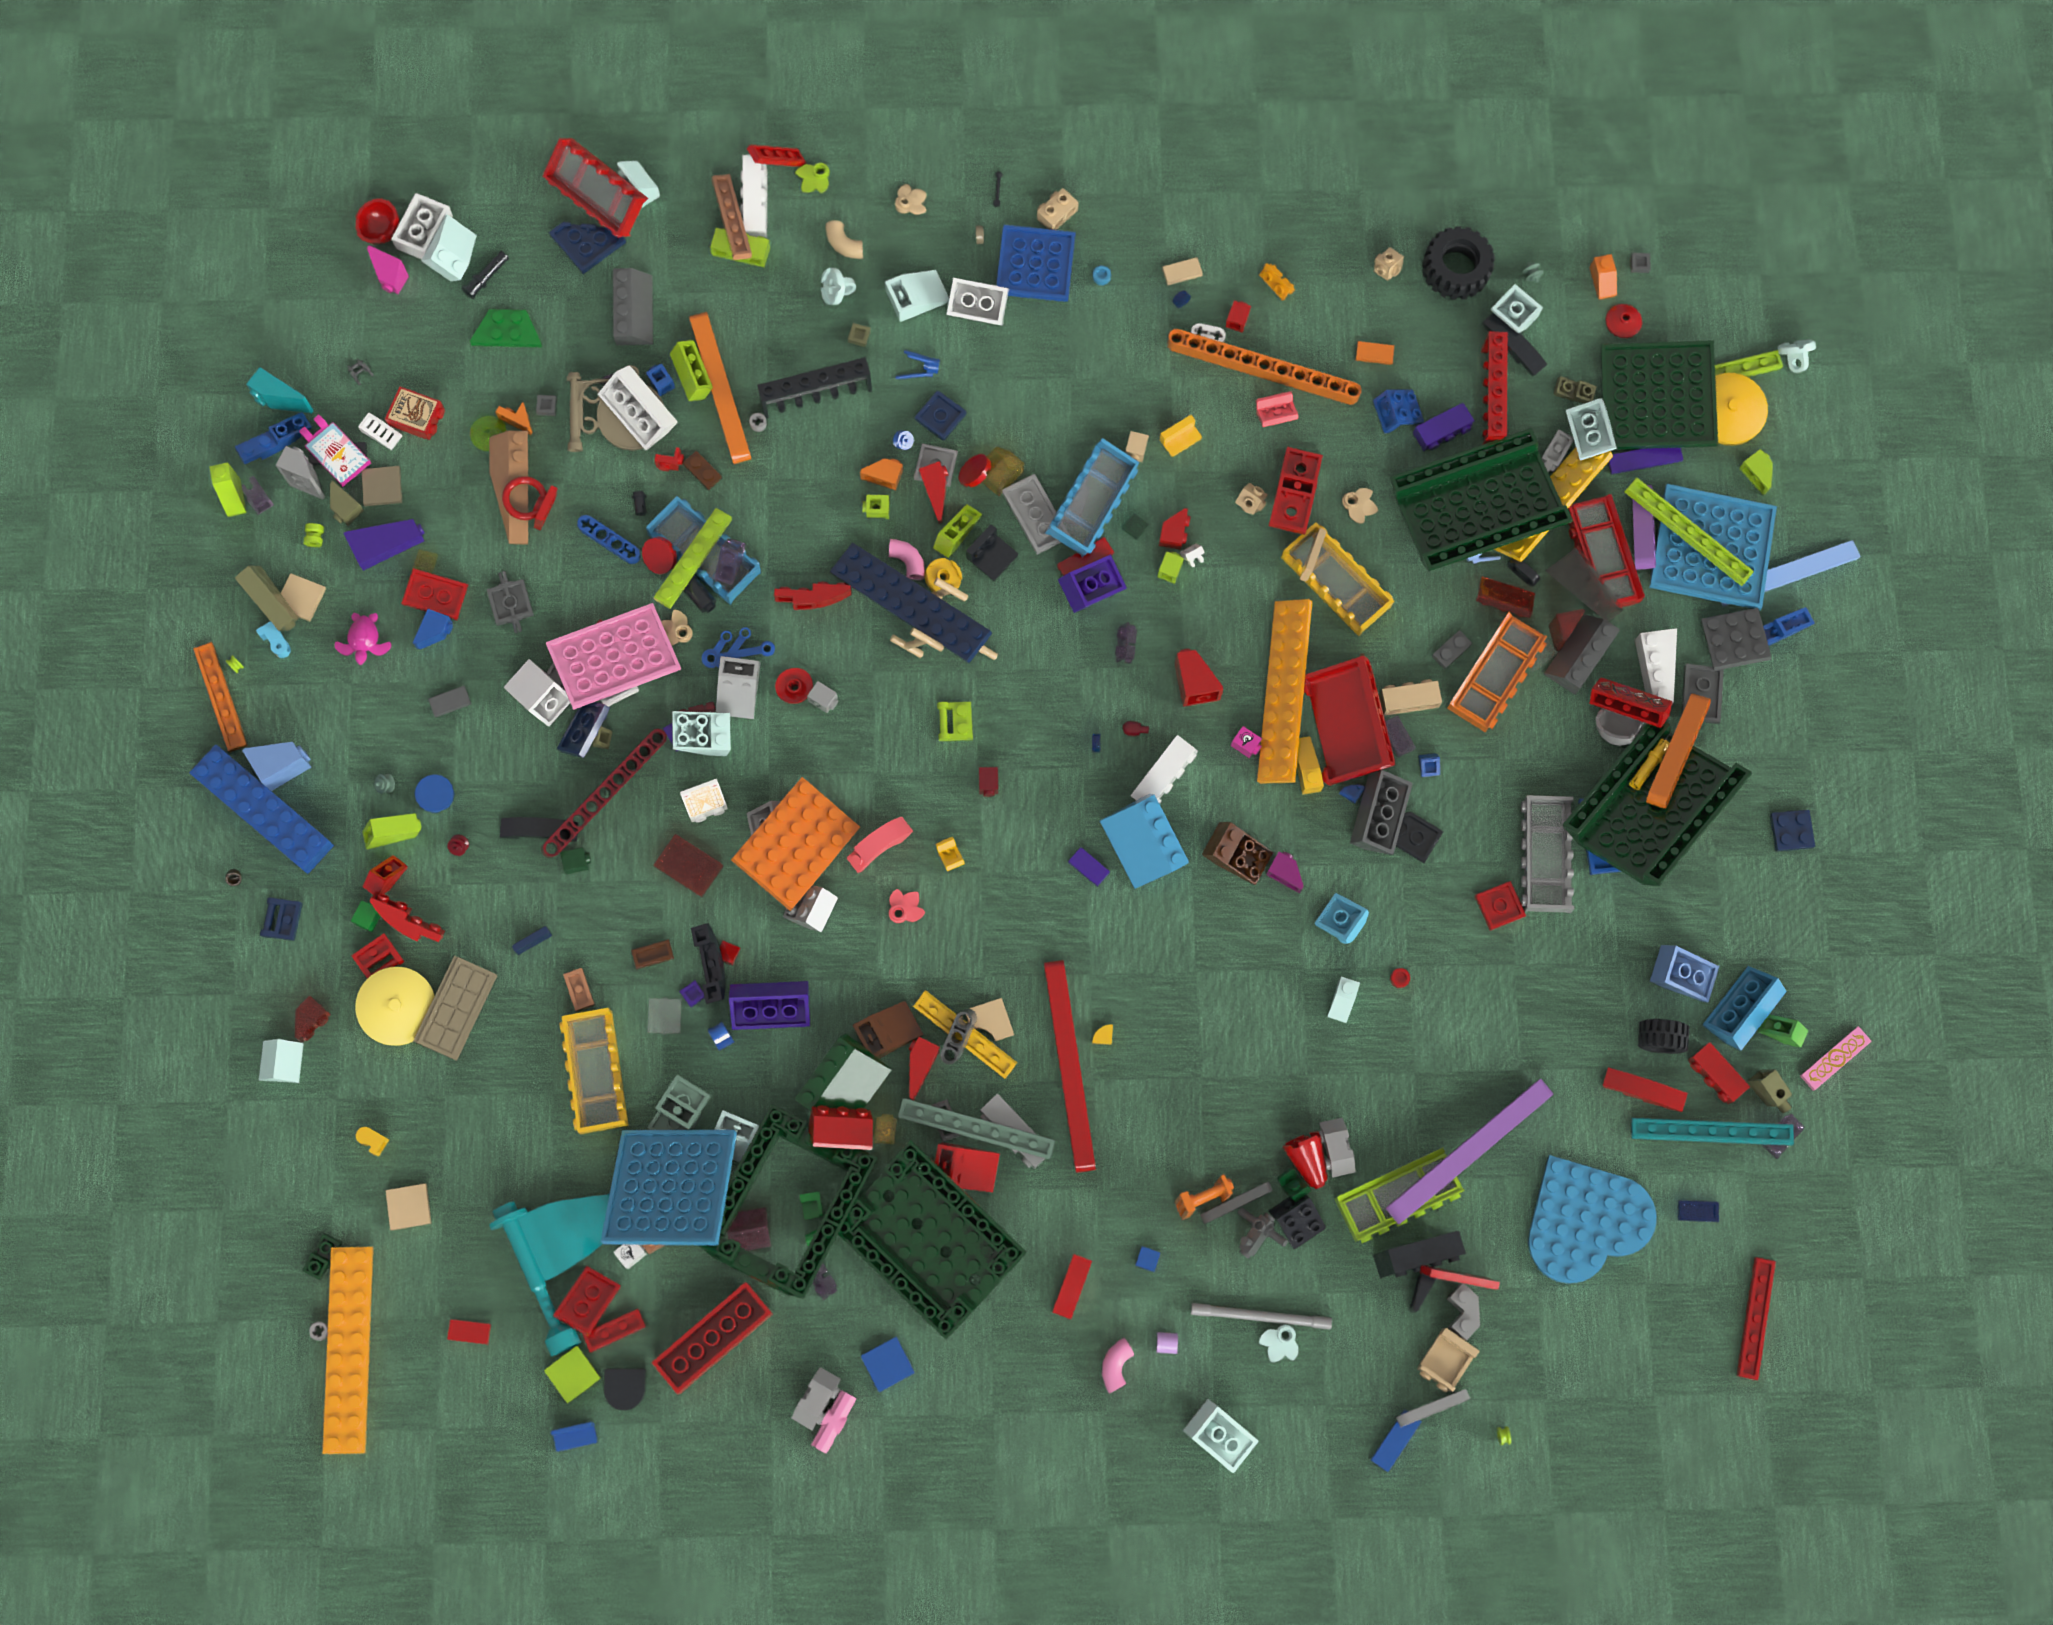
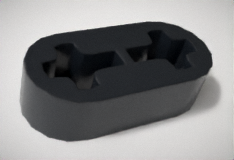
(1524, 572)

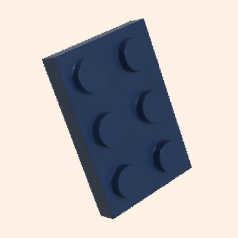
(583, 729)

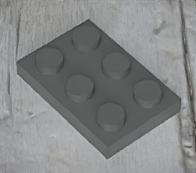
(1707, 683)

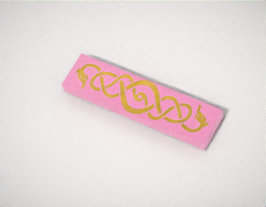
(1835, 1058)

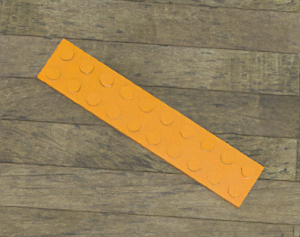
(1284, 691)
(348, 1350)

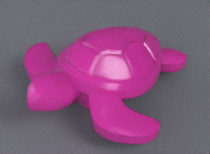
(363, 637)

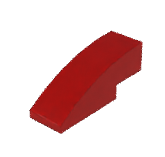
(1072, 1286)

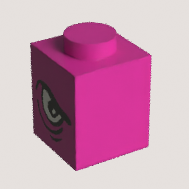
(1246, 742)

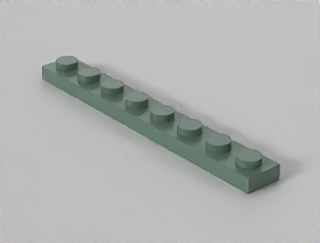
(976, 1128)

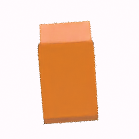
(519, 419)

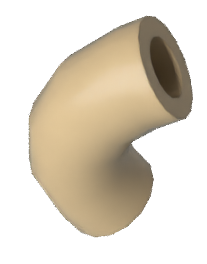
(841, 243)

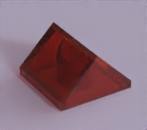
(1563, 625)

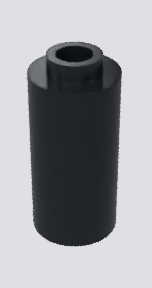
(700, 595)

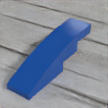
(1787, 625)

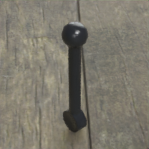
(996, 203)

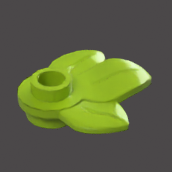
(812, 179)

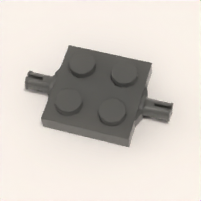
(510, 602)

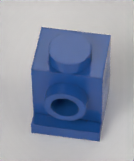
(665, 384)

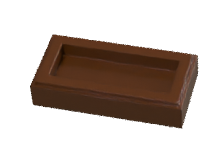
(652, 954)

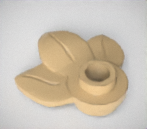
(912, 200)
(1362, 504)
(676, 626)

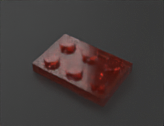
(1505, 597)
(688, 865)

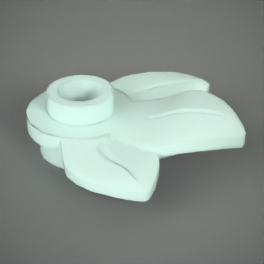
(1278, 1346)

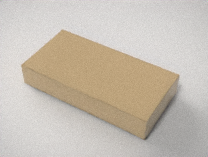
(1182, 271)

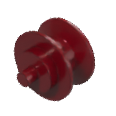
(458, 845)

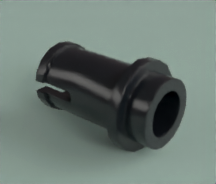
(639, 503)

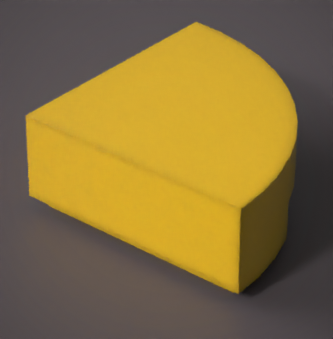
(1103, 1035)

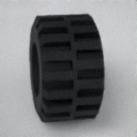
(1663, 1036)

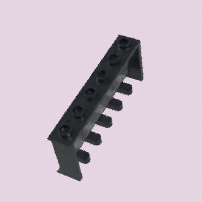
(813, 382)

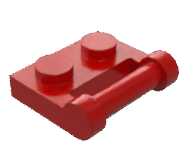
(374, 953)

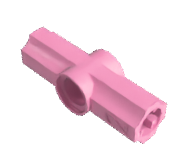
(833, 1421)

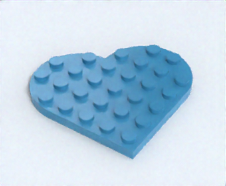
(1584, 1218)

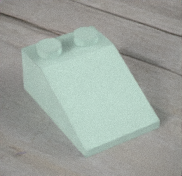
(450, 249)
(1591, 429)
(1220, 1435)

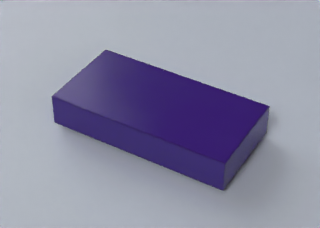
(1089, 867)

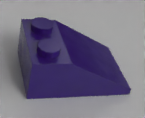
(1092, 583)

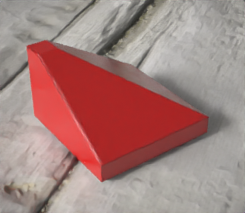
(729, 952)

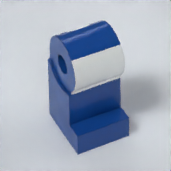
(721, 1036)

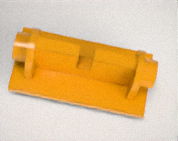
(1272, 277)

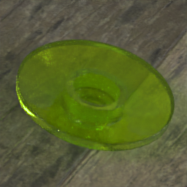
(481, 439)

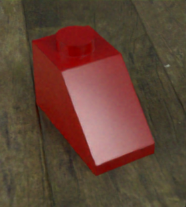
(384, 875)

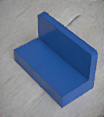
(574, 1436)

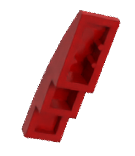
(1645, 1089)

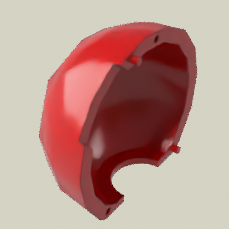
(377, 221)

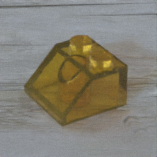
(1003, 471)

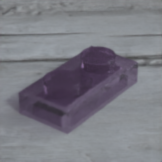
(1399, 737)

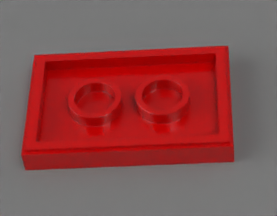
(434, 593)
(587, 1301)

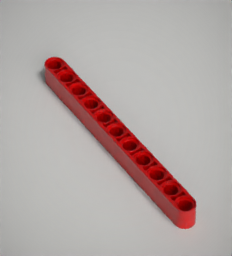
(1069, 1066)

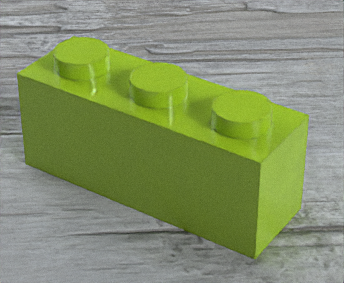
(759, 248)
(691, 370)

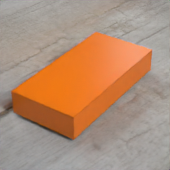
(1374, 353)

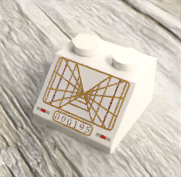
(704, 801)

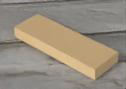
(1313, 555)

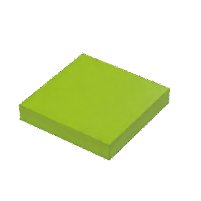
(572, 1374)

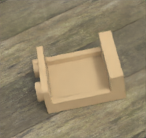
(1447, 1360)

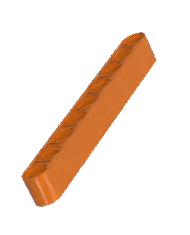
(721, 389)

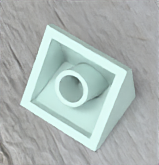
(281, 1061)

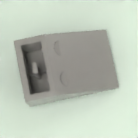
(737, 687)

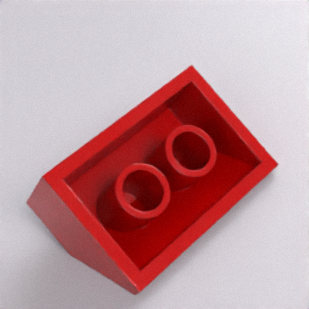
(841, 1128)

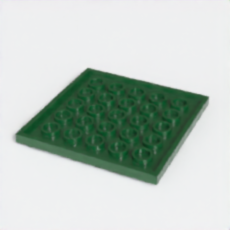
(1660, 394)

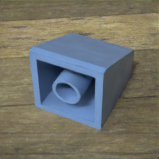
(277, 762)

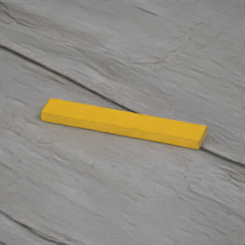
(977, 1043)

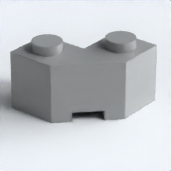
(1335, 1139)
(1468, 1304)
(819, 1392)

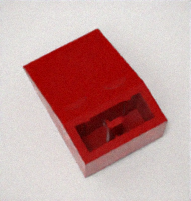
(968, 1166)

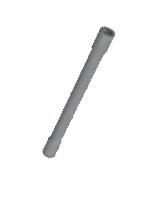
(1313, 1321)

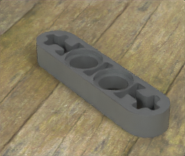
(1236, 1202)

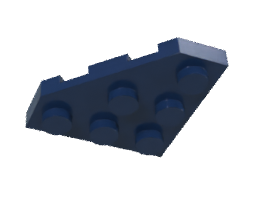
(585, 243)

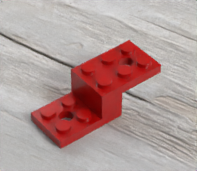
(1295, 490)

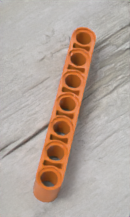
(1678, 751)

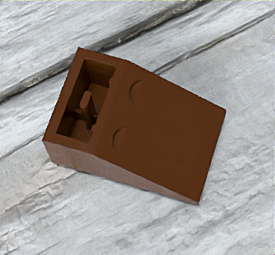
(1237, 852)
(888, 1030)

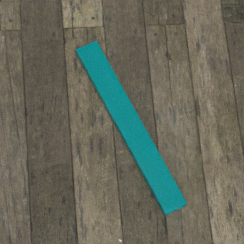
(1712, 1131)

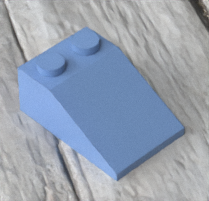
(1684, 973)

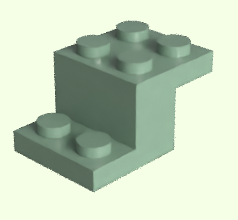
(679, 1107)

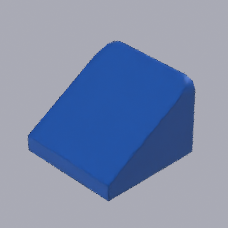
(1429, 765)

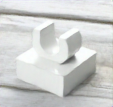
(1191, 553)

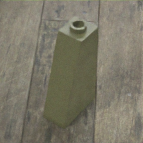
(267, 597)

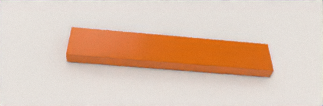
(220, 697)

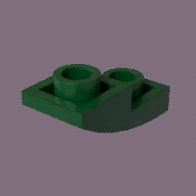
(321, 1257)

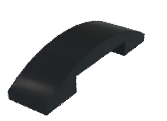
(532, 828)
(712, 962)

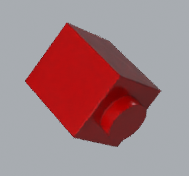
(1238, 316)

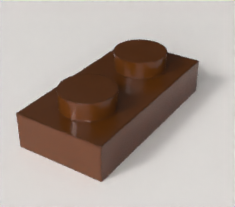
(702, 470)

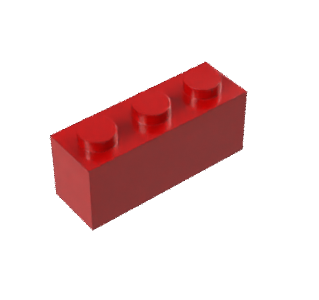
(1718, 1073)

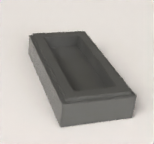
(449, 701)

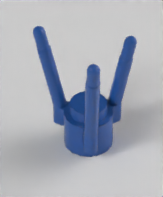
(930, 365)

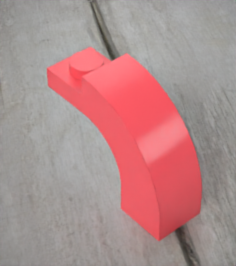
(878, 841)

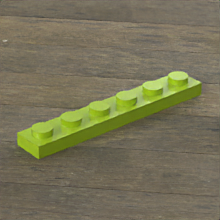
(692, 558)

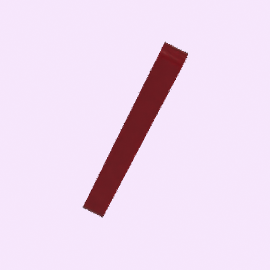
(595, 796)

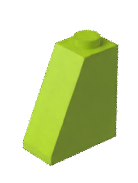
(228, 488)
(390, 830)

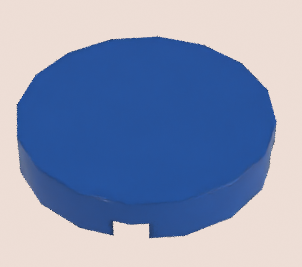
(434, 793)

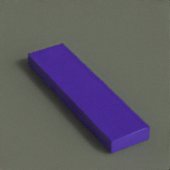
(1643, 459)

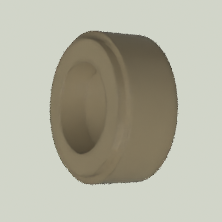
(979, 235)

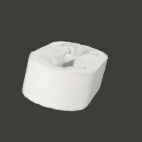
(1209, 331)

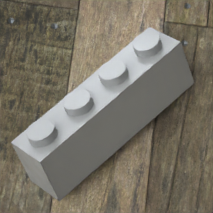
(1001, 1113)

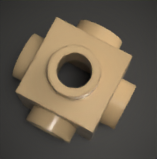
(1388, 264)
(1252, 499)

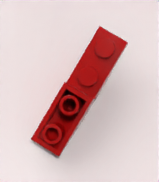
(822, 595)
(398, 917)

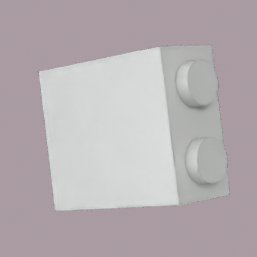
(538, 692)

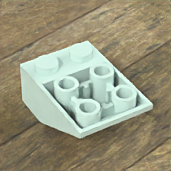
(916, 293)
(701, 732)

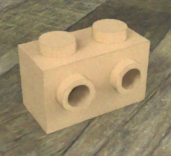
(1057, 209)

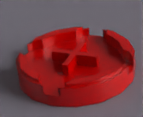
(974, 470)
(659, 555)

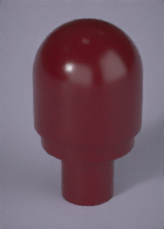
(1134, 728)

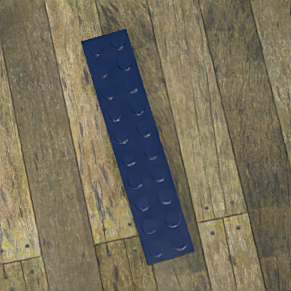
(911, 602)

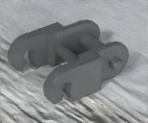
(364, 367)

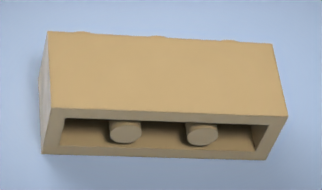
(1410, 697)

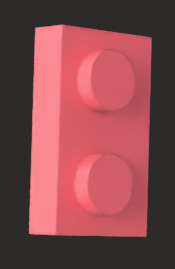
(1276, 409)

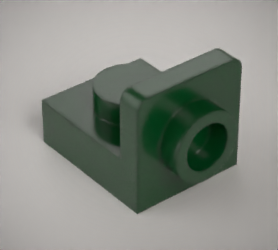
(1293, 1184)

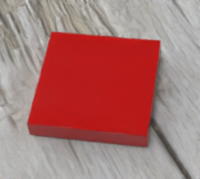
(1500, 905)

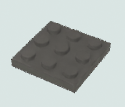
(1736, 639)

